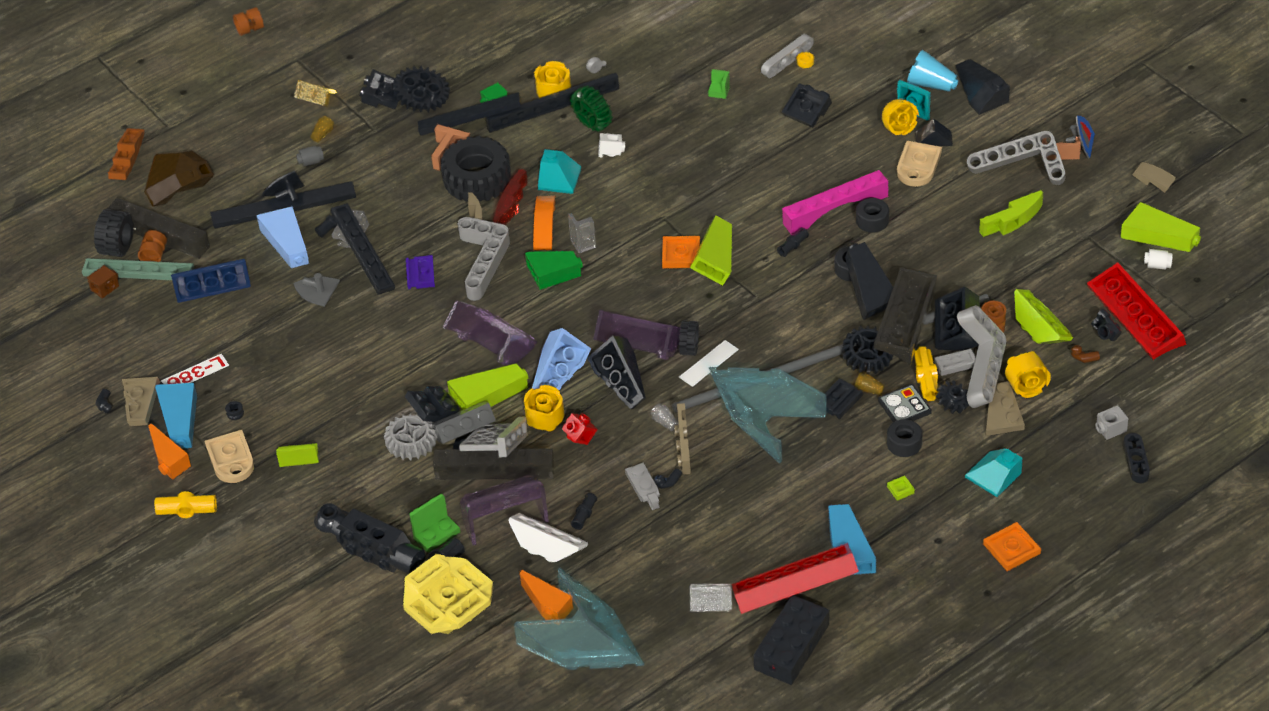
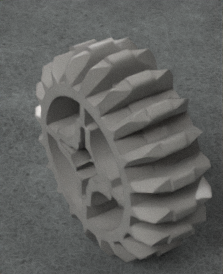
(409, 437)

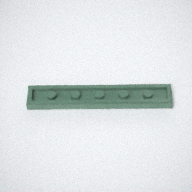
(137, 269)

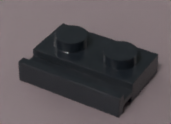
(841, 398)

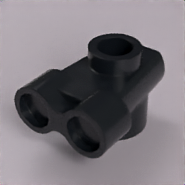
(1105, 326)

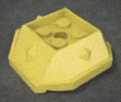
(446, 593)

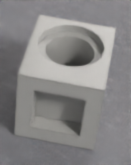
(1111, 422)

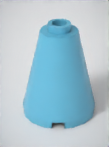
(931, 73)

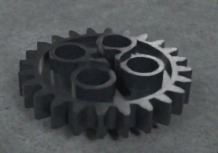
(421, 89)

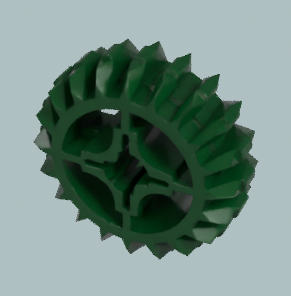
(591, 108)

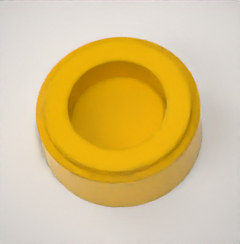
(805, 60)

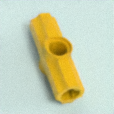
(926, 373)
(185, 504)

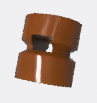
(242, 22)
(152, 246)
(996, 312)

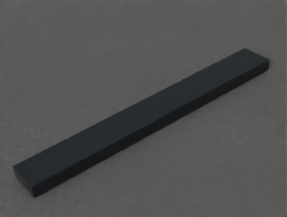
(548, 103)
(306, 200)

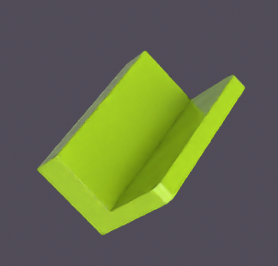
(297, 455)

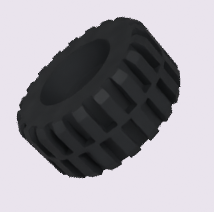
(472, 154)

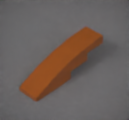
(127, 154)

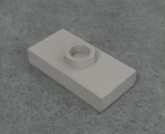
(955, 362)

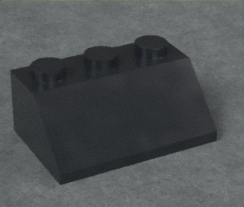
(948, 331)

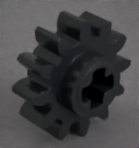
(952, 396)

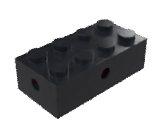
(791, 640)

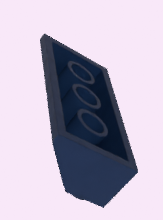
(211, 280)

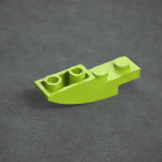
(1018, 214)

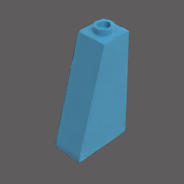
(178, 410)
(845, 530)

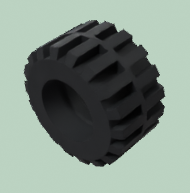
(113, 233)

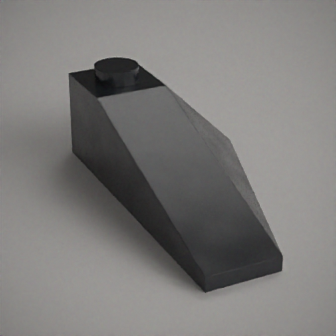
(982, 86)
(619, 369)

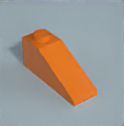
(170, 456)
(548, 599)

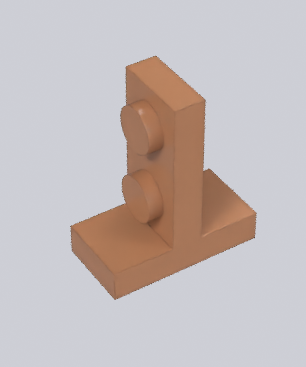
(446, 137)

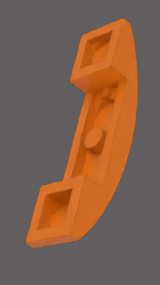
(543, 222)

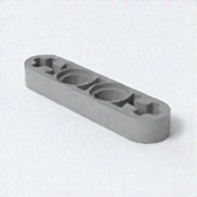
(786, 55)

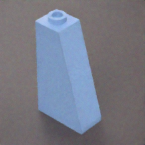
(285, 236)

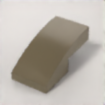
(1149, 173)
(474, 207)

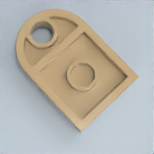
(918, 161)
(230, 454)

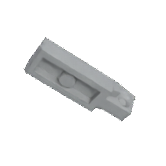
(643, 484)

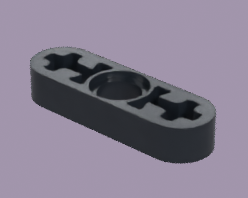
(1133, 464)

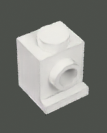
(610, 144)

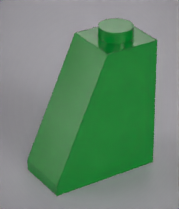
(553, 267)

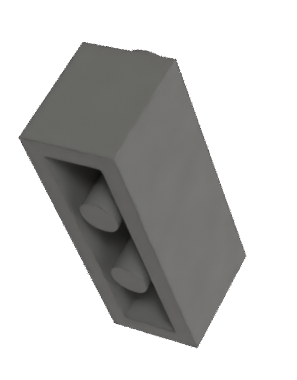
(463, 422)

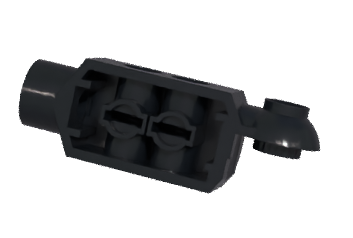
(370, 539)

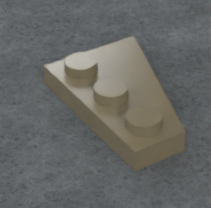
(139, 398)
(1004, 411)
(682, 443)

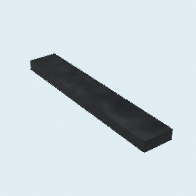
(470, 113)
(362, 248)

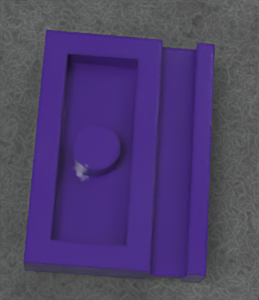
(420, 272)

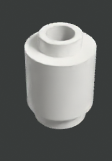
(1158, 259)

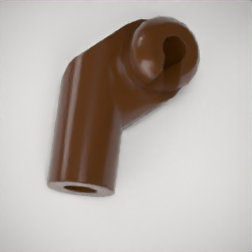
(1078, 354)

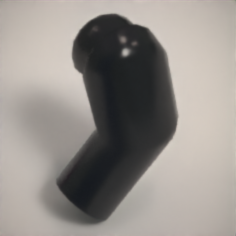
(102, 401)
(670, 481)

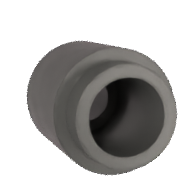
(310, 155)

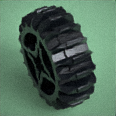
(866, 357)

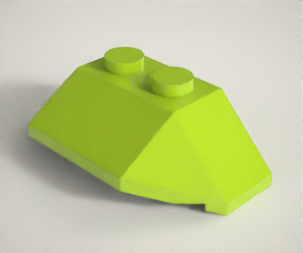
(1038, 319)

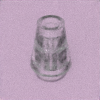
(663, 416)

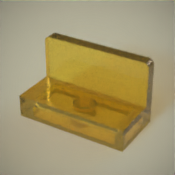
(313, 92)

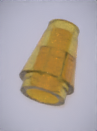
(322, 128)
(869, 384)

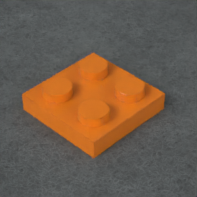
(679, 251)
(1011, 546)

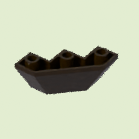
(175, 173)

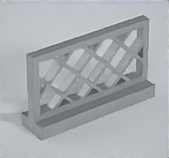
(497, 437)

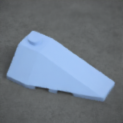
(560, 359)

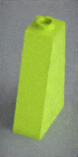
(1159, 229)
(715, 252)
(488, 386)

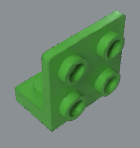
(432, 525)

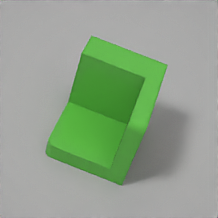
(720, 84)

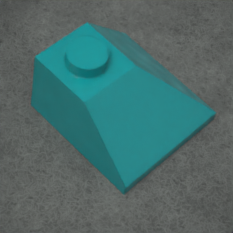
(917, 96)
(558, 172)
(996, 471)

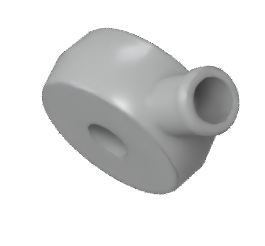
(595, 64)

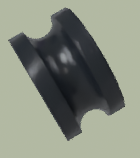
(235, 415)

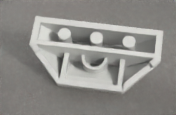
(544, 539)

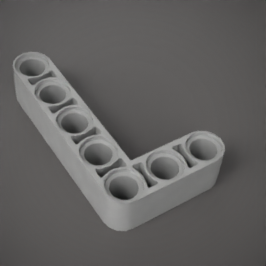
(1038, 148)
(495, 241)
(988, 357)

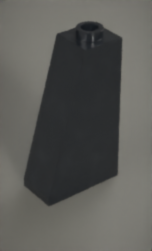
(868, 280)

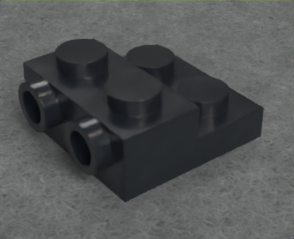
(378, 90)
(807, 105)
(432, 403)

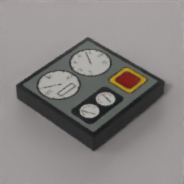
(905, 404)

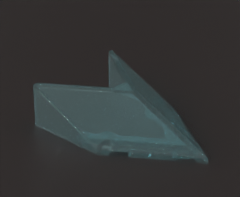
(758, 395)
(588, 639)

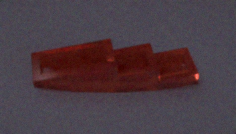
(511, 196)

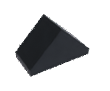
(934, 134)

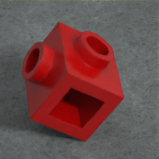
(579, 428)

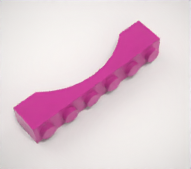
(809, 210)

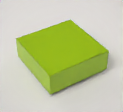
(900, 488)

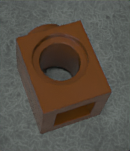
(103, 281)

